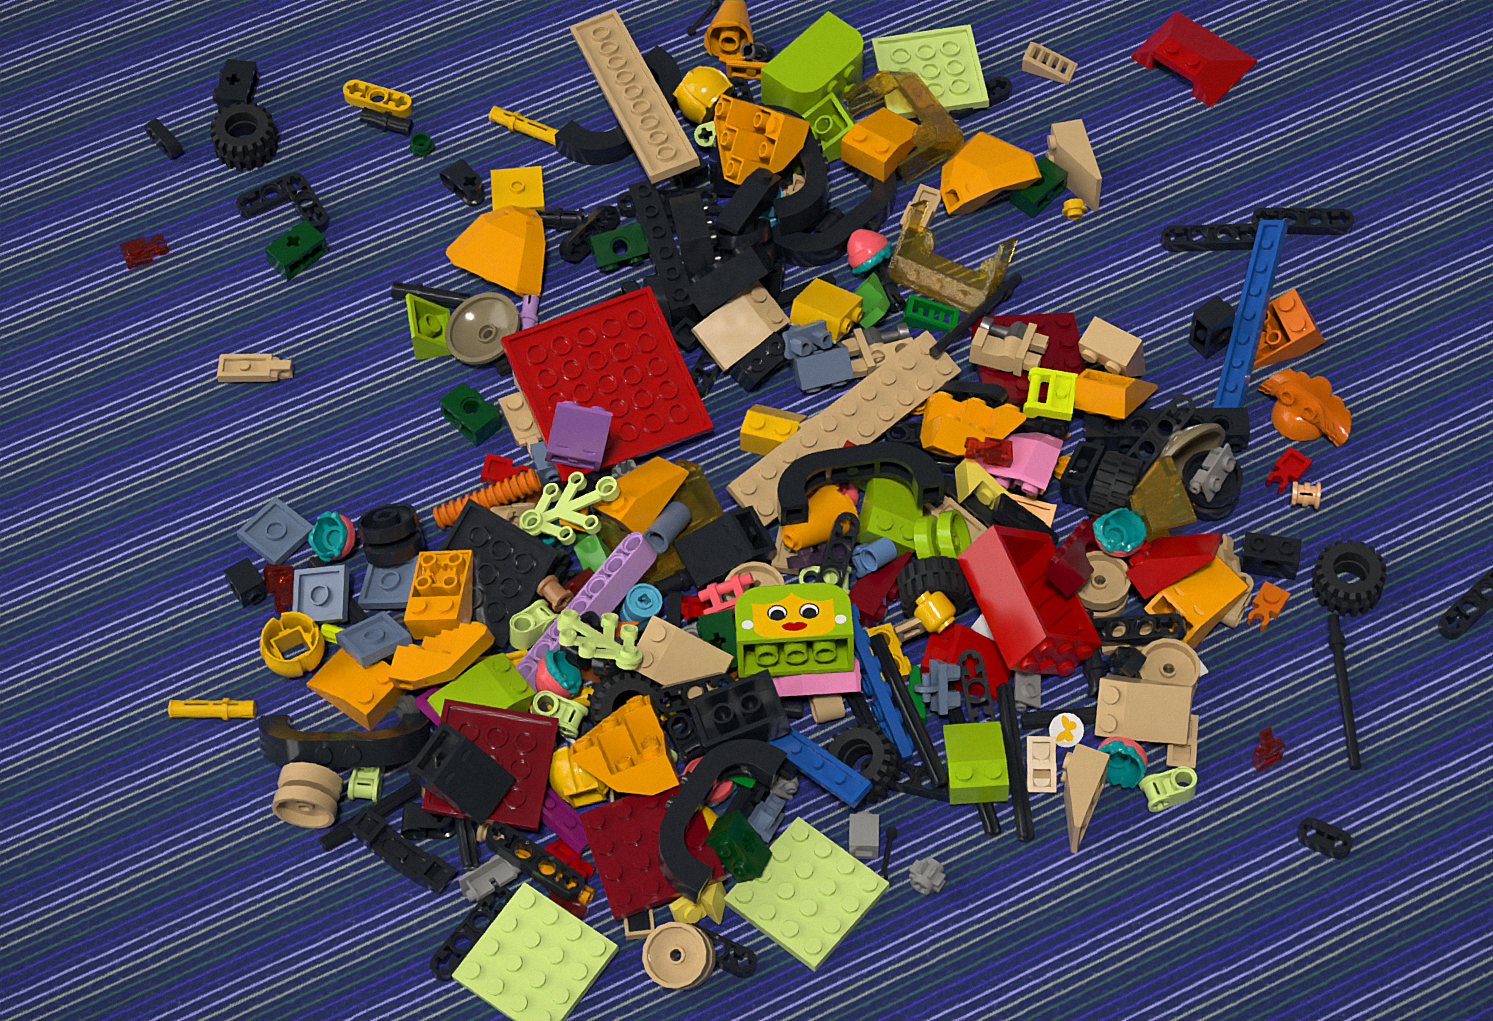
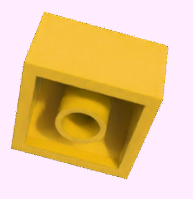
(767, 428)

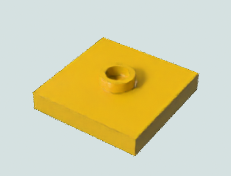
(518, 188)

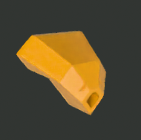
(755, 137)
(982, 171)
(504, 249)
(949, 423)
(439, 657)
(629, 750)

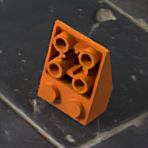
(1287, 331)

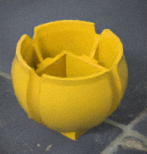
(701, 92)
(287, 633)
(573, 782)

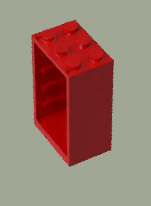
(1024, 610)

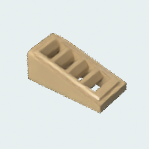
(1043, 54)

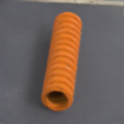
(490, 497)

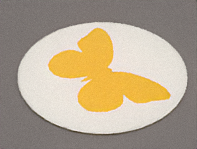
(1067, 729)

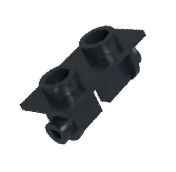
(748, 798)

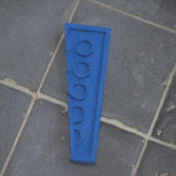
(873, 685)

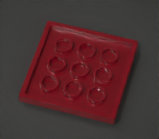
(1061, 353)
(517, 742)
(625, 851)

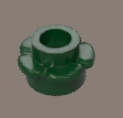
(421, 144)

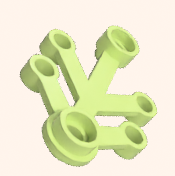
(566, 508)
(626, 655)

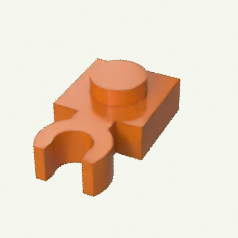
(1268, 603)

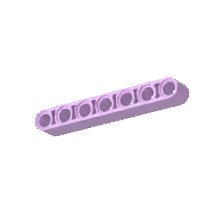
(599, 595)

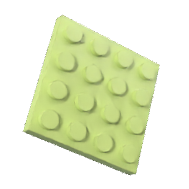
(942, 59)
(807, 894)
(535, 959)

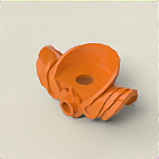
(1307, 407)

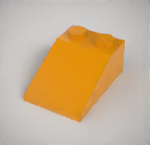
(878, 143)
(643, 494)
(356, 690)

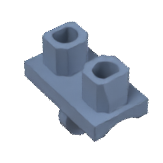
(806, 338)
(935, 686)
(767, 817)

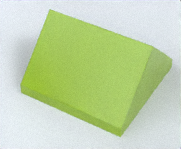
(427, 327)

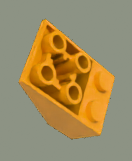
(1110, 393)
(440, 593)
(1200, 598)

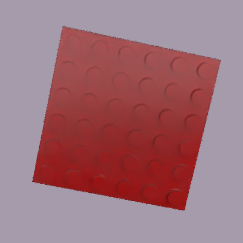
(612, 359)

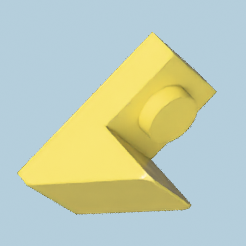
(975, 479)
(710, 904)

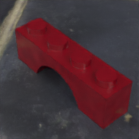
(1070, 564)

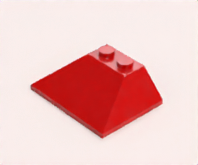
(1198, 56)

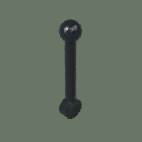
(691, 30)
(891, 833)

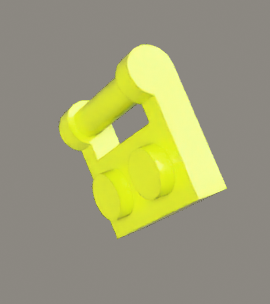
(1059, 396)

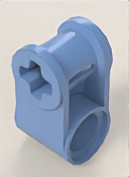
(873, 555)

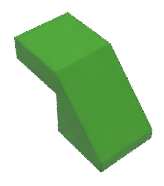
(874, 300)
(591, 550)

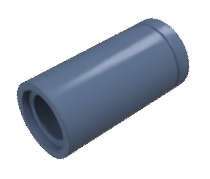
(667, 526)

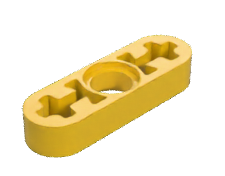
(370, 90)

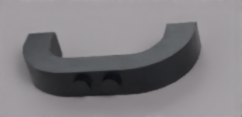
(613, 145)
(809, 202)
(830, 245)
(856, 464)
(344, 749)
(731, 758)

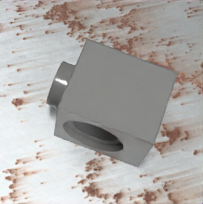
(864, 835)

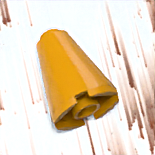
(729, 31)
(822, 511)

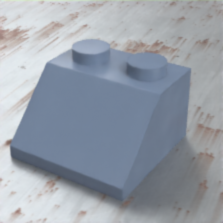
(822, 368)

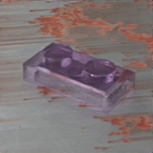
(808, 557)

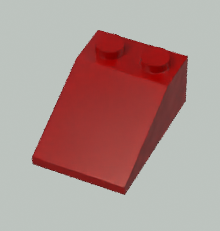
(1170, 559)
(958, 638)

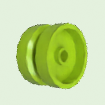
(941, 535)

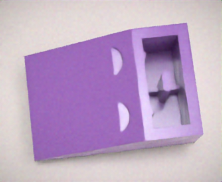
(578, 435)

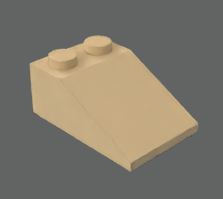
(1073, 153)
(740, 325)
(1112, 348)
(677, 656)
(1143, 710)
(1084, 780)

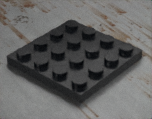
(505, 566)

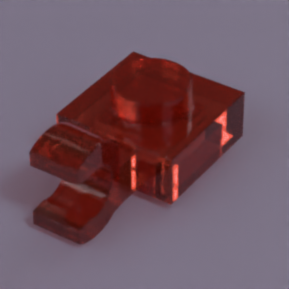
(280, 581)
(1269, 751)

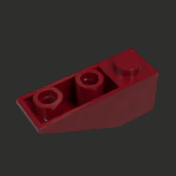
(877, 590)

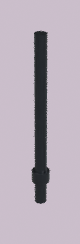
(1001, 291)
(1337, 644)

